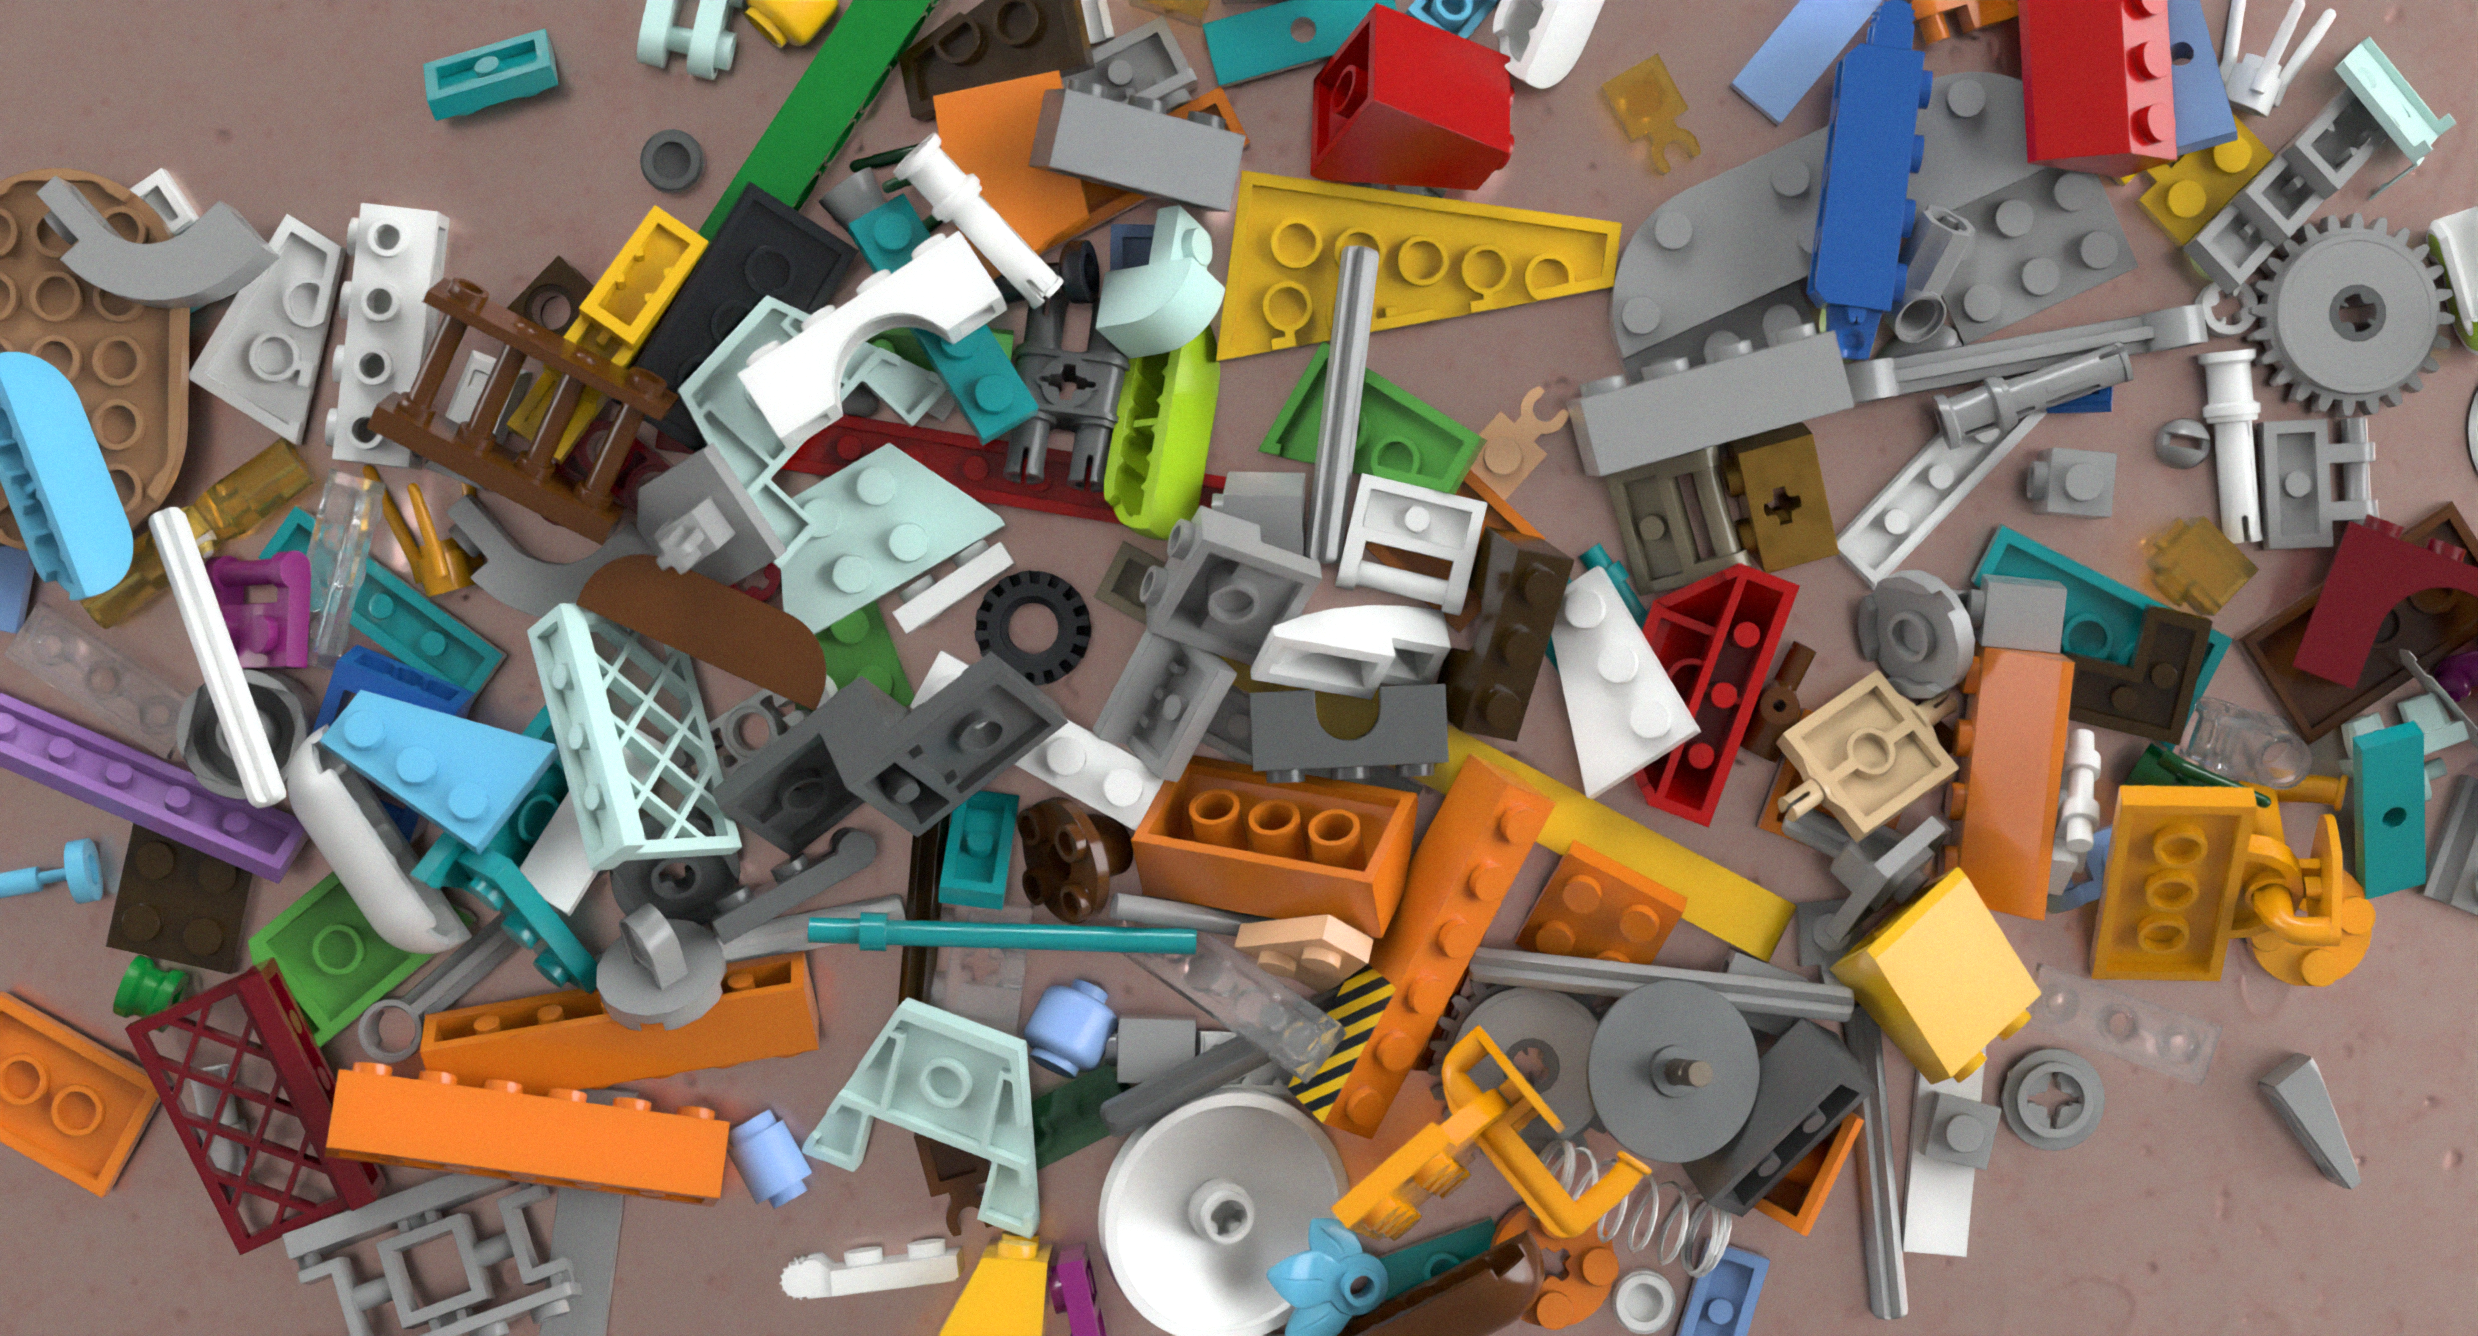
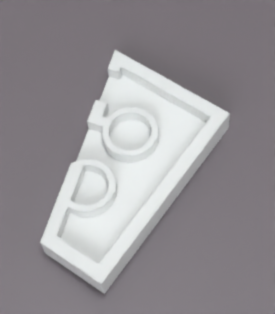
(275, 333)
(1613, 686)

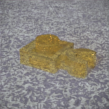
(1647, 104)

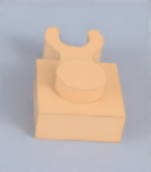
(1511, 448)

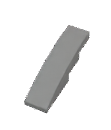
(2287, 190)

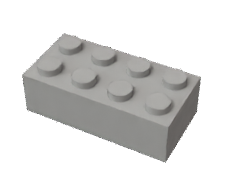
(1710, 403)

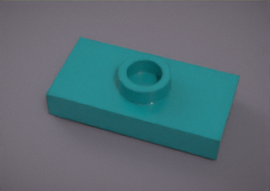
(1435, 1254)

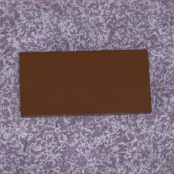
(2425, 623)

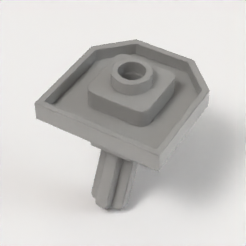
(705, 520)
(1875, 869)

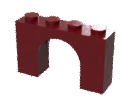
(2363, 585)

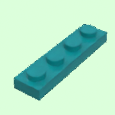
(973, 368)
(404, 618)

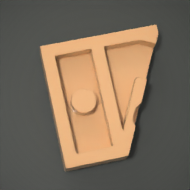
(1307, 949)

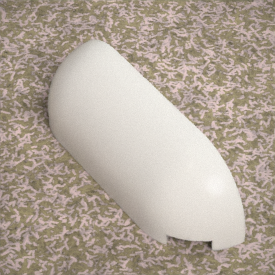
(1544, 36)
(369, 852)

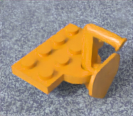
(2210, 869)
(1438, 1156)

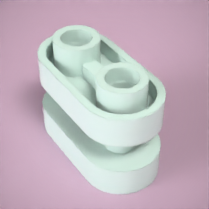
(708, 44)

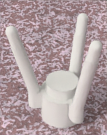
(2257, 81)

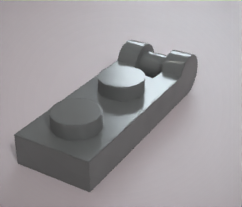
(793, 883)

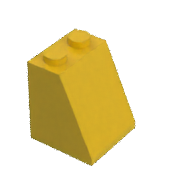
(1940, 979)
(1005, 1291)

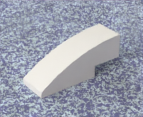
(1355, 649)

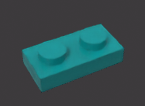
(490, 75)
(979, 851)

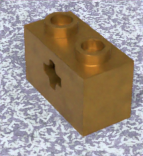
(1802, 524)

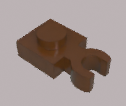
(954, 1173)

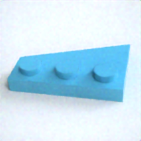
(439, 764)

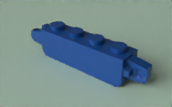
(1866, 180)

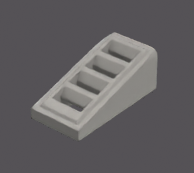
(2305, 1106)

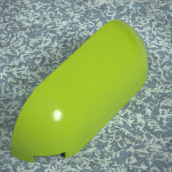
(1163, 437)

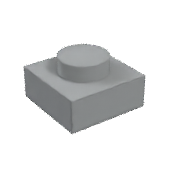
(1960, 1130)

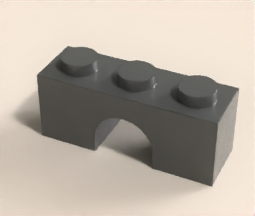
(1405, 734)

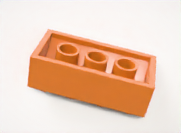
(2009, 776)
(1277, 847)

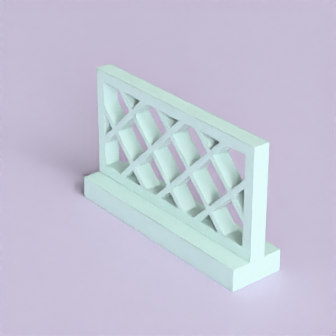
(593, 741)

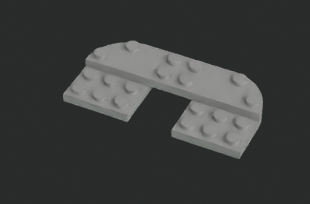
(1729, 251)

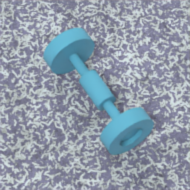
(81, 870)

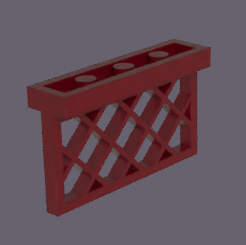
(301, 1073)

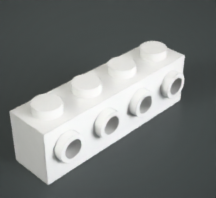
(388, 325)

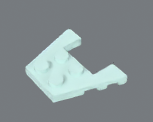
(745, 438)
(951, 1086)

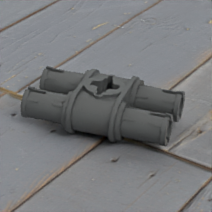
(1088, 414)

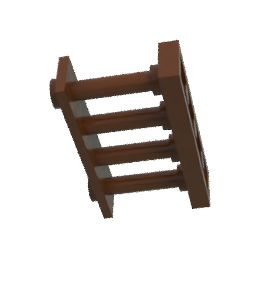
(472, 446)

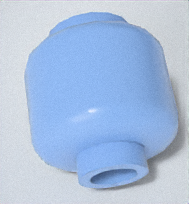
(1070, 1028)

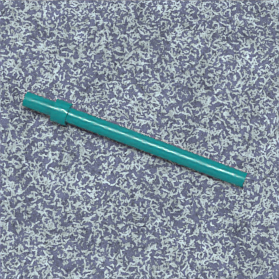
(876, 931)

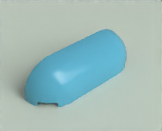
(59, 480)

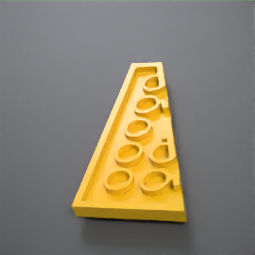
(1432, 266)

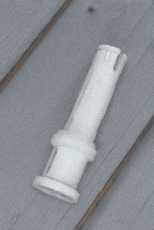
(958, 199)
(2232, 412)

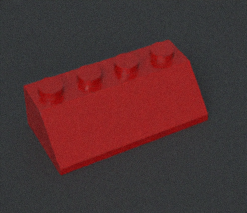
(2097, 85)

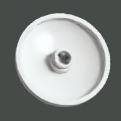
(1213, 1204)

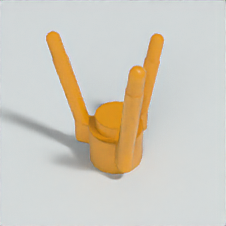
(441, 563)

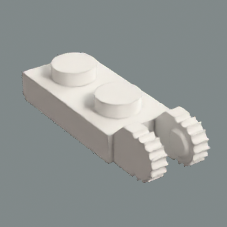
(870, 1271)

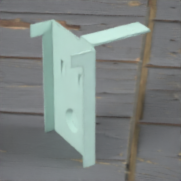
(2392, 103)

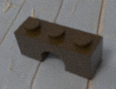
(1520, 596)

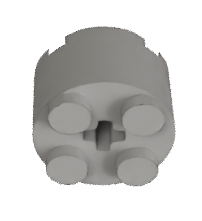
(286, 716)

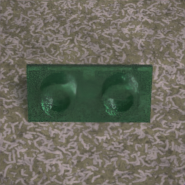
(1071, 1116)

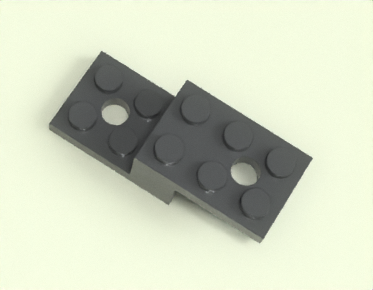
(894, 759)

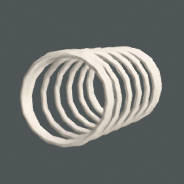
(1688, 1229)

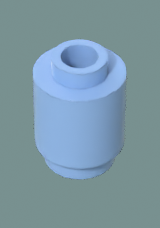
(768, 1159)

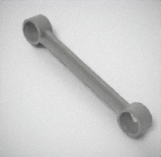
(2023, 354)
(441, 986)

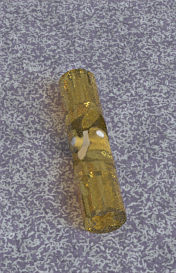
(218, 515)

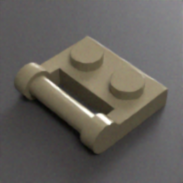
(1658, 523)

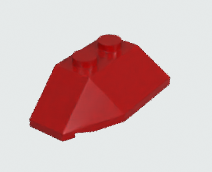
(1716, 651)

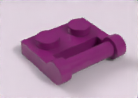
(265, 633)
(1076, 1292)

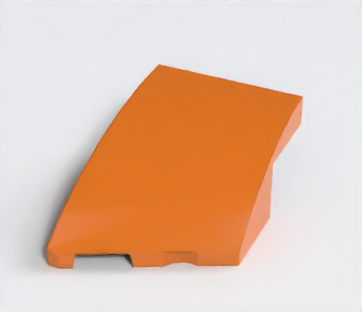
(992, 135)

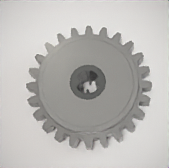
(2349, 359)
(1525, 1018)

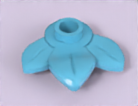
(1321, 1280)

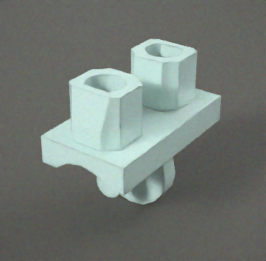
(2429, 716)

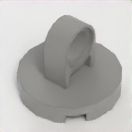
(1917, 632)
(660, 971)

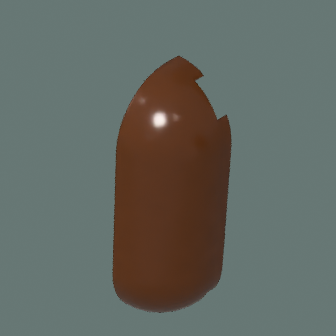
(711, 625)
(1464, 1300)

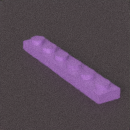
(146, 791)

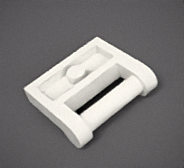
(1415, 522)

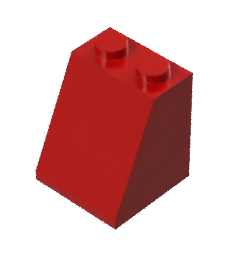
(1411, 107)

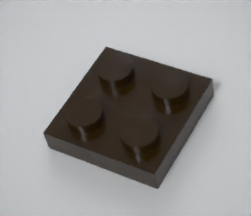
(180, 904)

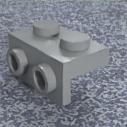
(1142, 64)
(1165, 703)

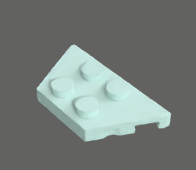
(876, 531)

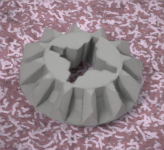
(2073, 1120)

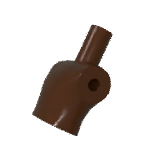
(1772, 719)

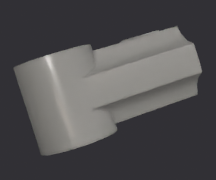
(1931, 260)

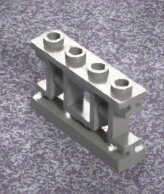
(420, 1221)

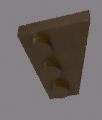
(993, 46)

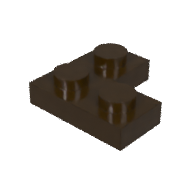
(2157, 686)

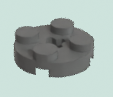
(682, 899)

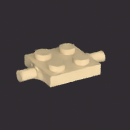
(1867, 755)

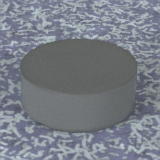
(673, 162)

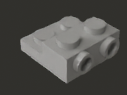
(1225, 586)

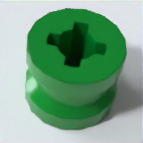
(148, 989)

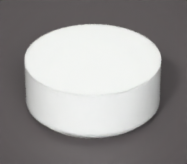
(1643, 1300)

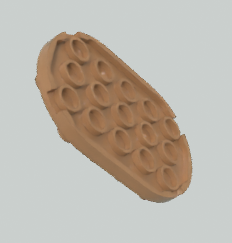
(116, 353)

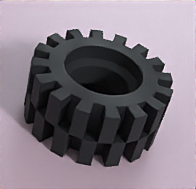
(1061, 599)

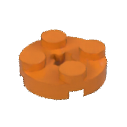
(1586, 1275)

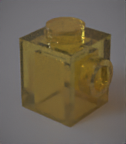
(2198, 565)

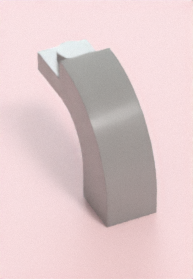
(190, 270)
(521, 578)

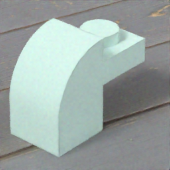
(1170, 299)

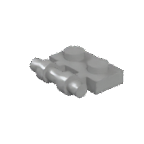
(2297, 481)

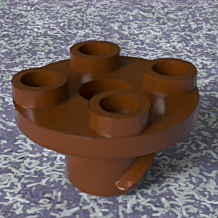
(1071, 858)

